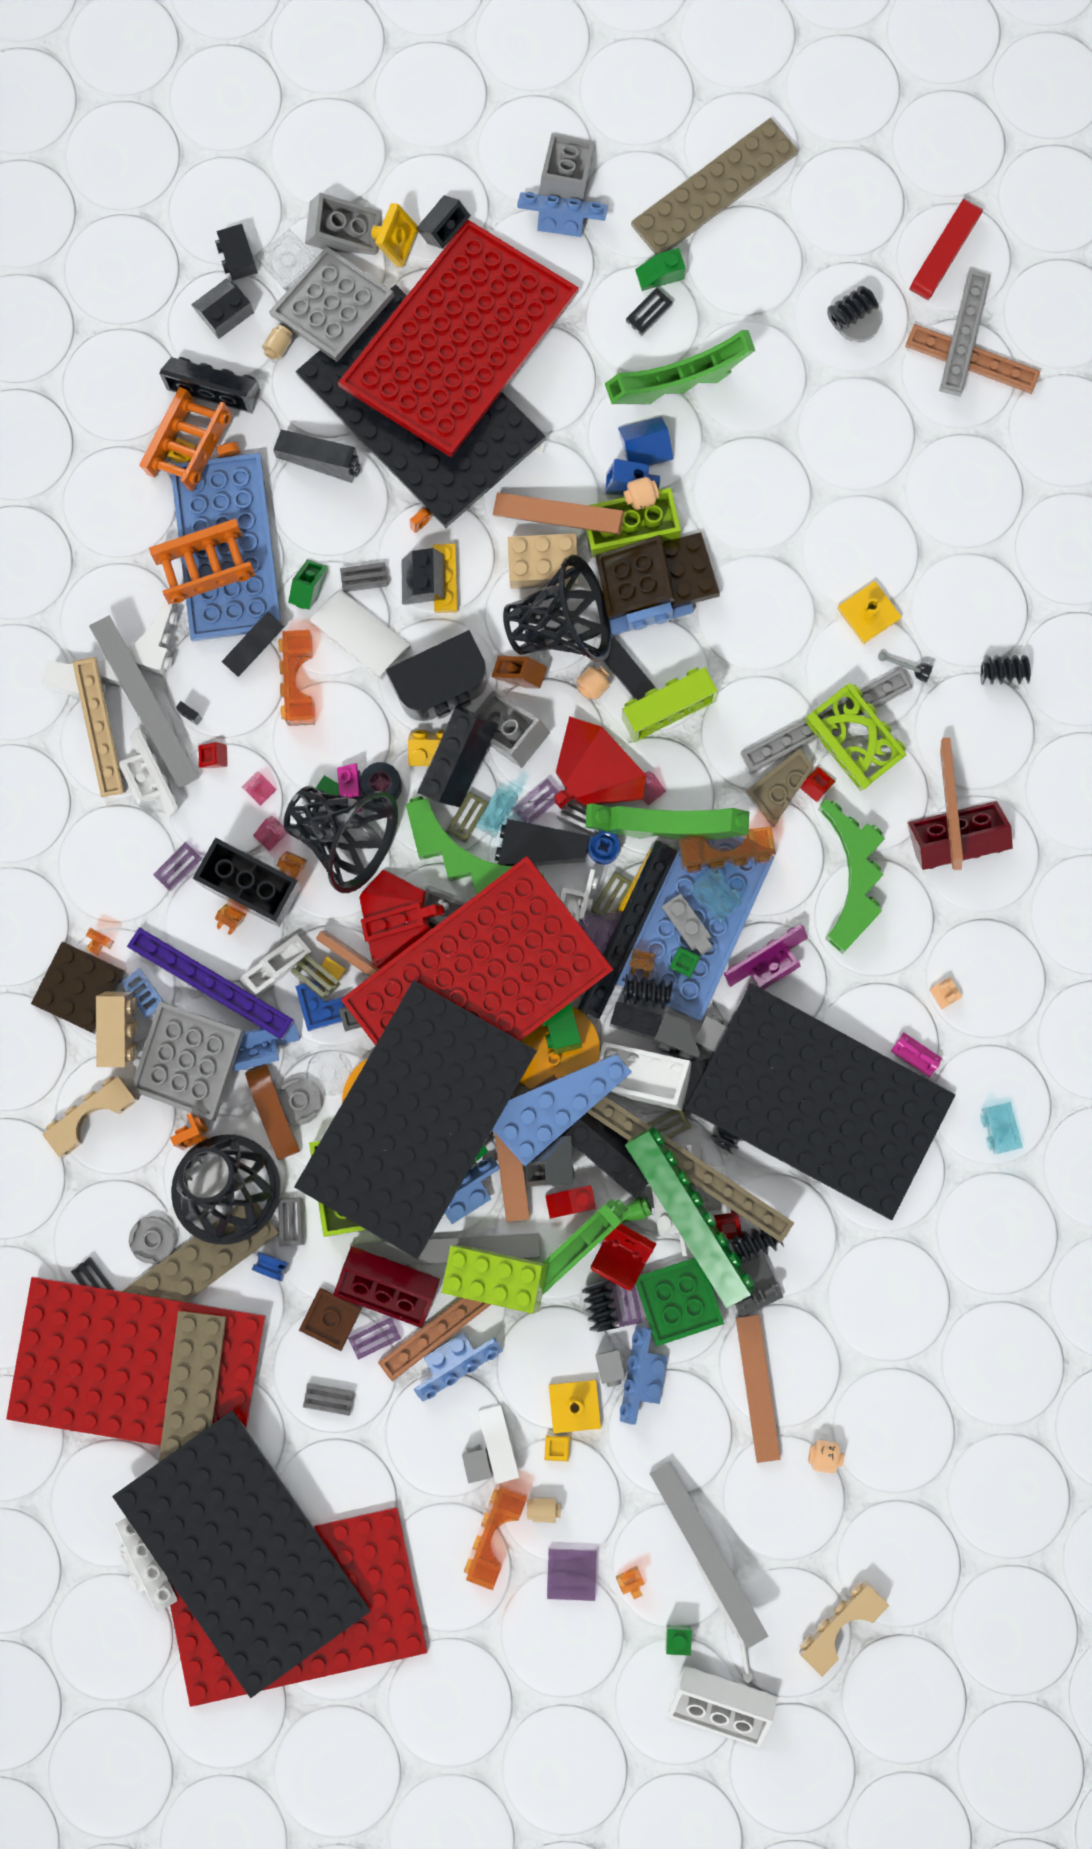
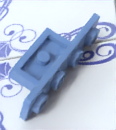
(561, 214)
(646, 617)
(261, 1048)
(471, 1192)
(453, 1362)
(644, 1376)

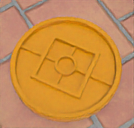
(547, 1063)

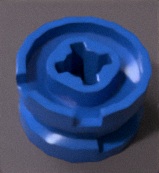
(604, 848)
(270, 1266)

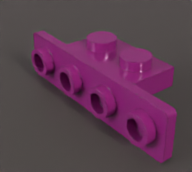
(770, 962)

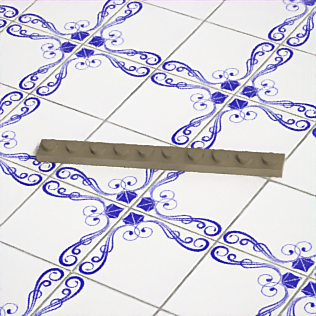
(699, 1173)

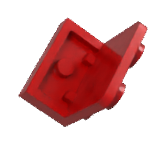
(623, 1256)

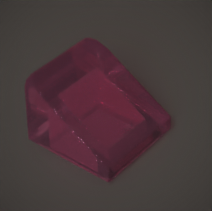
(259, 788)
(653, 788)
(270, 833)

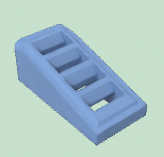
(150, 1011)

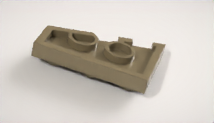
(777, 788)

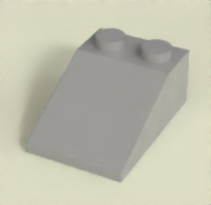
(566, 167)
(341, 225)
(517, 730)

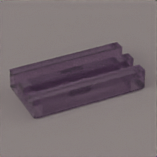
(522, 815)
(171, 860)
(627, 1307)
(356, 1347)

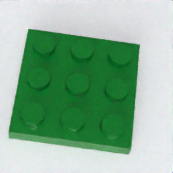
(678, 1301)

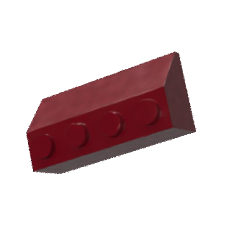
(982, 832)
(386, 1287)

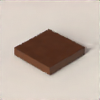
(330, 1319)

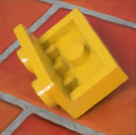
(422, 747)

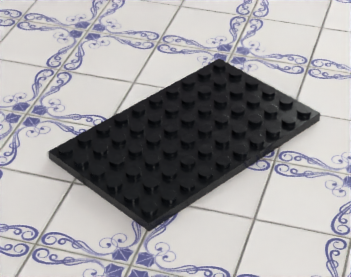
(436, 480)
(820, 1101)
(415, 1119)
(241, 1553)

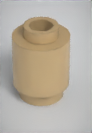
(277, 342)
(543, 1510)

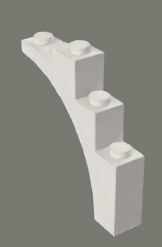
(146, 651)

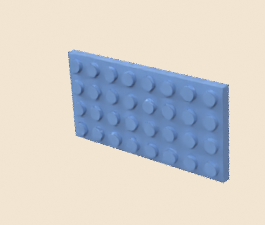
(229, 491)
(660, 936)

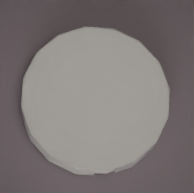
(864, 328)
(299, 1101)
(152, 1239)

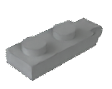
(688, 924)

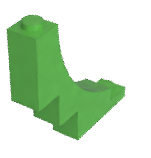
(668, 823)
(434, 842)

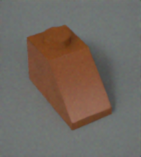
(519, 671)

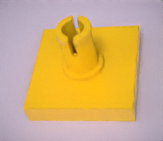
(395, 234)
(869, 612)
(574, 1406)

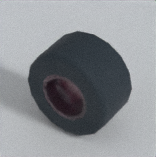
(380, 775)

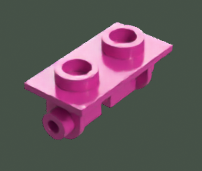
(349, 781)
(916, 1055)

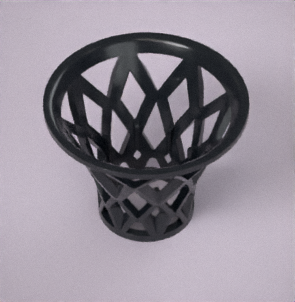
(547, 638)
(317, 838)
(235, 1182)

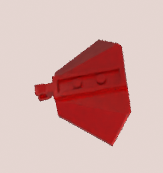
(596, 768)
(394, 916)

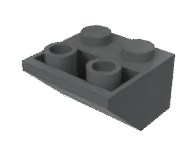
(676, 1037)
(552, 1165)

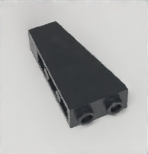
(318, 455)
(540, 844)

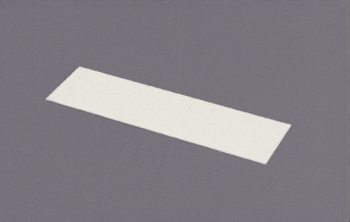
(215, 1173)

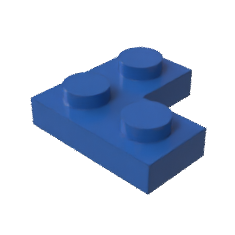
(316, 1011)

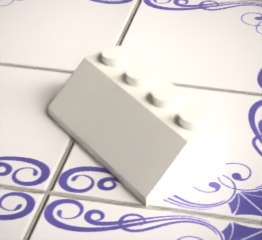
(722, 1706)

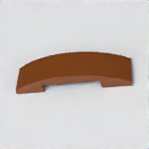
(271, 1112)

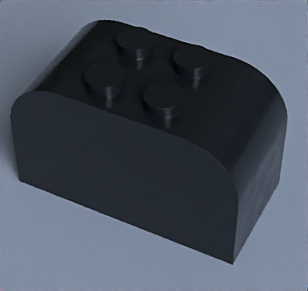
(440, 678)
(247, 882)

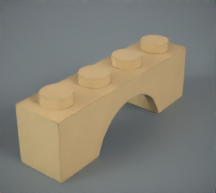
(66, 1134)
(862, 1605)

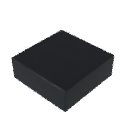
(189, 713)

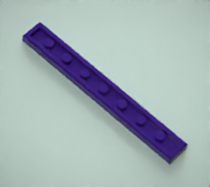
(211, 983)

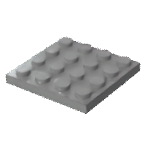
(331, 303)
(187, 1060)

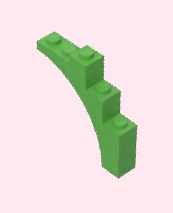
(681, 376)
(858, 845)
(584, 1240)

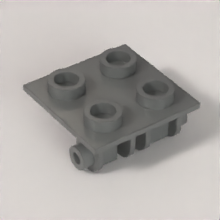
(765, 1286)

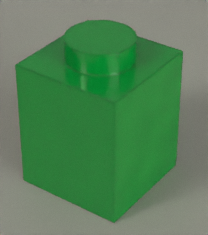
(678, 1640)

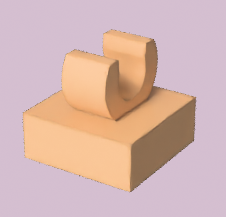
(945, 993)

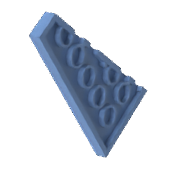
(547, 1111)

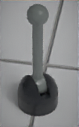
(921, 671)

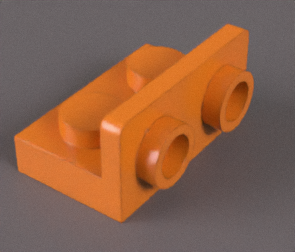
(187, 1137)

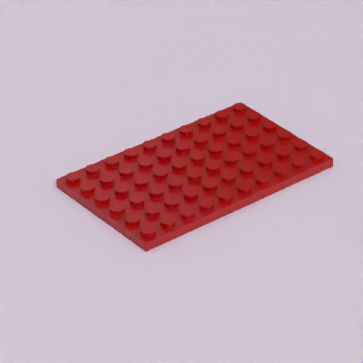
(458, 338)
(501, 956)
(105, 1359)
(377, 1562)

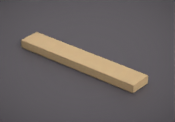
(98, 727)

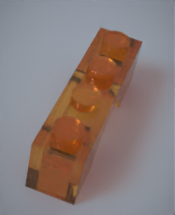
(296, 650)
(698, 854)
(485, 1567)

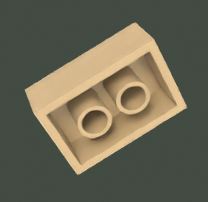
(538, 558)
(115, 1029)

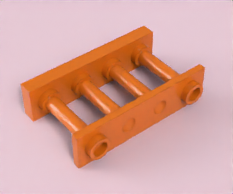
(168, 429)
(194, 542)

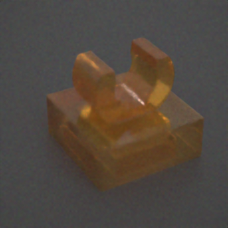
(291, 863)
(230, 917)
(98, 941)
(642, 960)
(630, 1582)

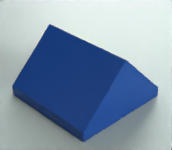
(646, 442)

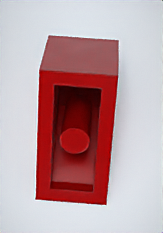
(570, 1202)

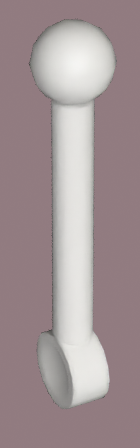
(747, 1677)

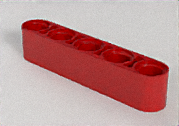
(946, 249)

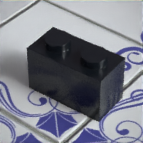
(443, 222)
(236, 251)
(635, 1020)

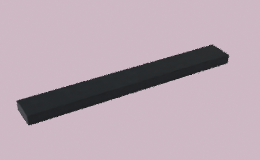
(629, 926)

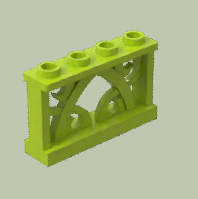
(823, 730)

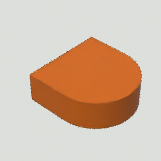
(228, 449)
(420, 519)

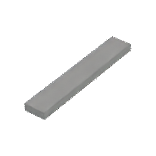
(964, 333)

